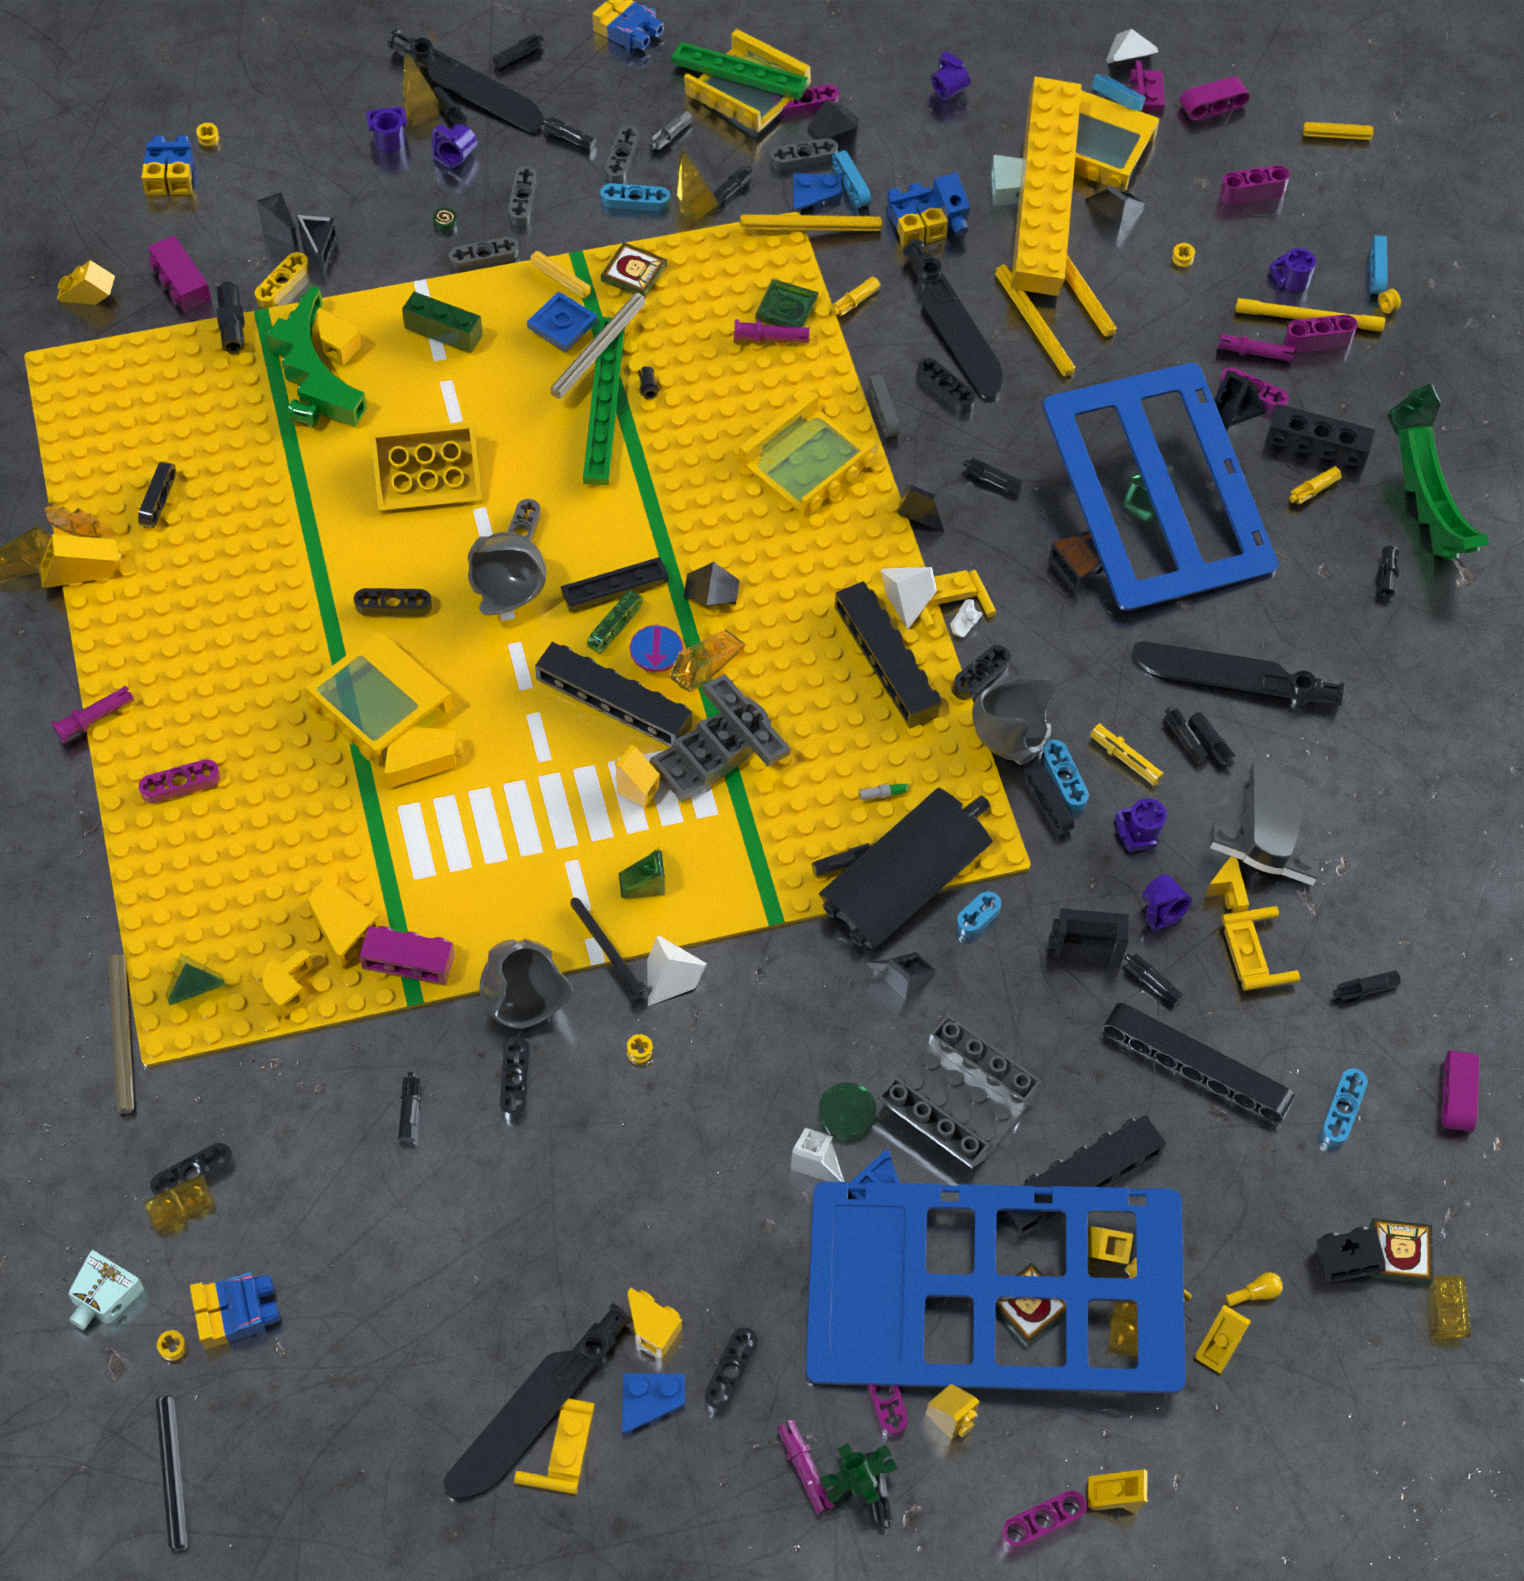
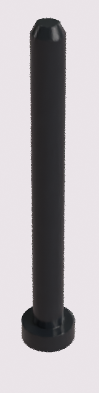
(637, 988)

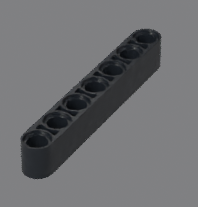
(1199, 1062)

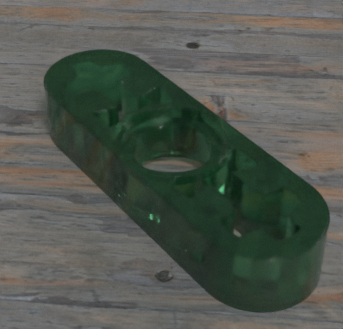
(615, 621)

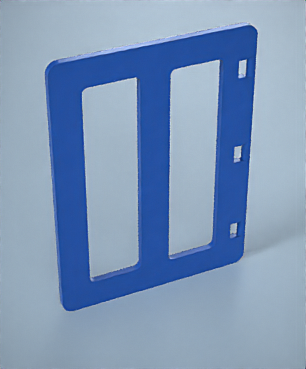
(1192, 572)

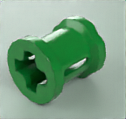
(303, 413)

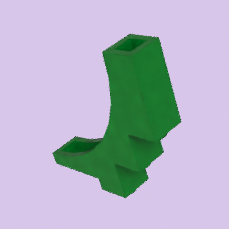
(303, 366)
(1435, 506)

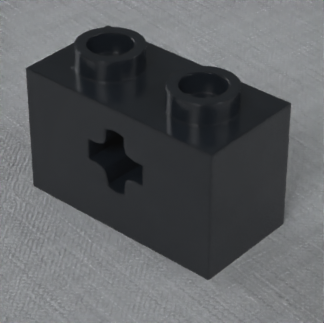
(1339, 1265)

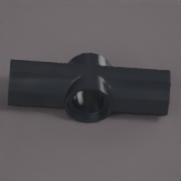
(230, 317)

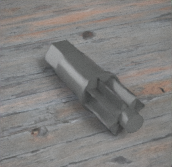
(670, 130)

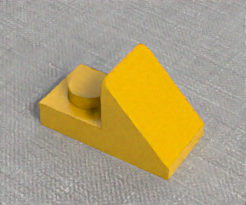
(1230, 883)
(1222, 1339)
(1118, 1490)

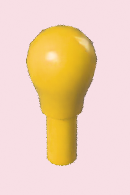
(1262, 1288)

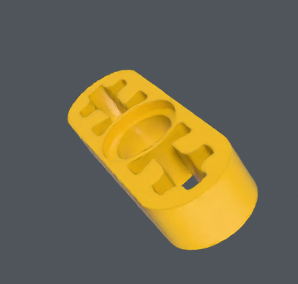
(283, 270)

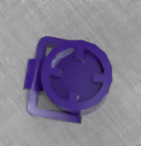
(950, 77)
(387, 128)
(454, 145)
(1296, 269)
(1144, 824)
(1165, 900)

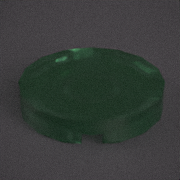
(847, 1110)

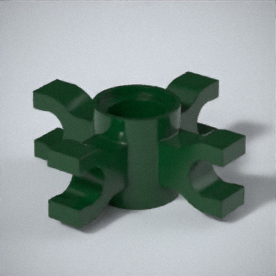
(858, 1473)

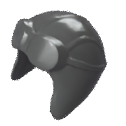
(505, 572)
(1013, 718)
(522, 984)

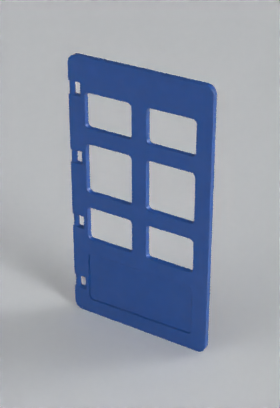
(874, 1287)

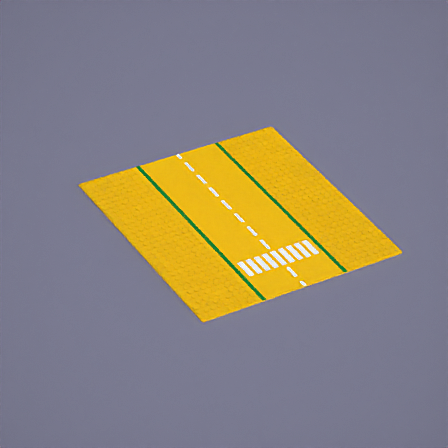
(281, 525)

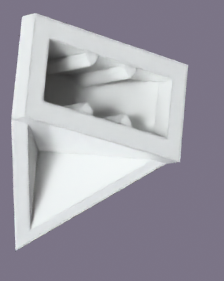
(1129, 46)
(909, 590)
(671, 971)
(816, 1156)

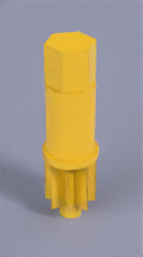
(856, 296)
(1312, 487)

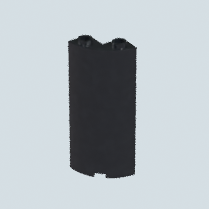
(905, 868)

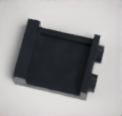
(1090, 930)

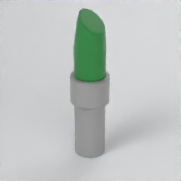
(883, 791)

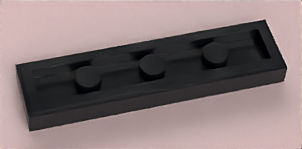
(614, 584)

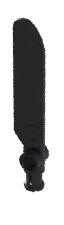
(469, 82)
(955, 323)
(1234, 673)
(530, 1410)

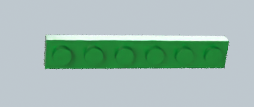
(740, 70)

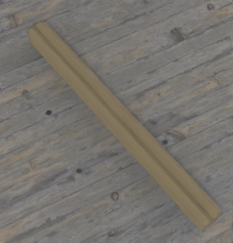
(597, 346)
(121, 1034)

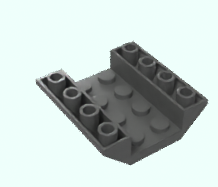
(961, 1092)

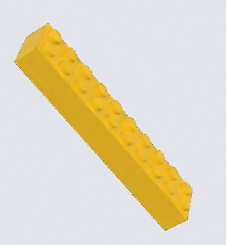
(1046, 187)

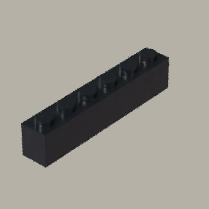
(887, 654)
(613, 694)
(1091, 1166)

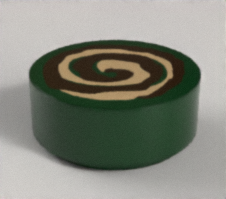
(445, 219)

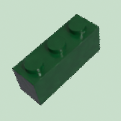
(442, 322)

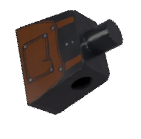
(1077, 560)

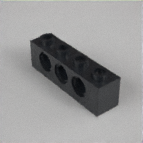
(1320, 435)

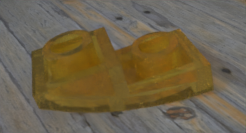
(74, 523)
(178, 1202)
(1451, 1306)
(1123, 1329)

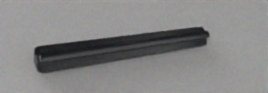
(171, 1473)

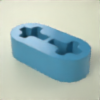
(983, 918)

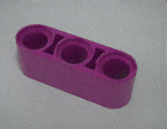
(1214, 98)
(1254, 184)
(1320, 333)
(1460, 1091)
(1050, 1509)

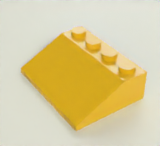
(426, 466)

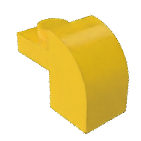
(280, 981)

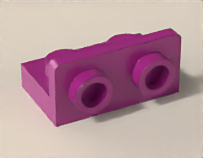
(1150, 85)

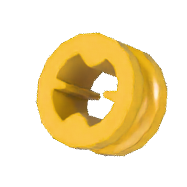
(207, 128)
(1183, 248)
(1389, 301)
(634, 1055)
(177, 1337)

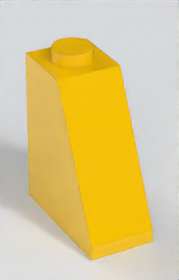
(78, 560)
(421, 754)
(341, 920)

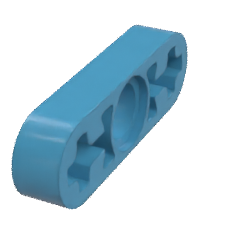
(1118, 92)
(851, 179)
(618, 202)
(1378, 264)
(1065, 764)
(1347, 1119)

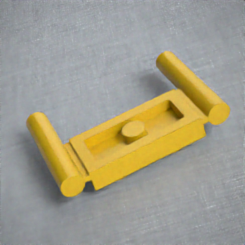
(957, 587)
(1248, 952)
(567, 1450)

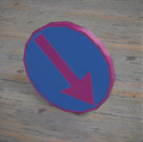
(655, 648)

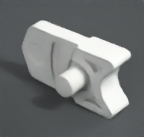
(965, 619)

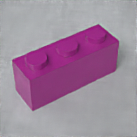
(178, 273)
(407, 955)

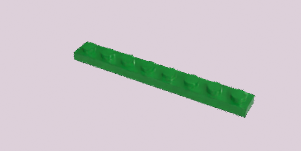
(603, 411)

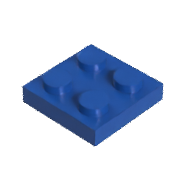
(562, 321)

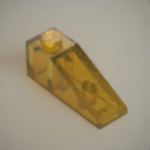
(418, 99)
(693, 190)
(23, 554)
(704, 660)

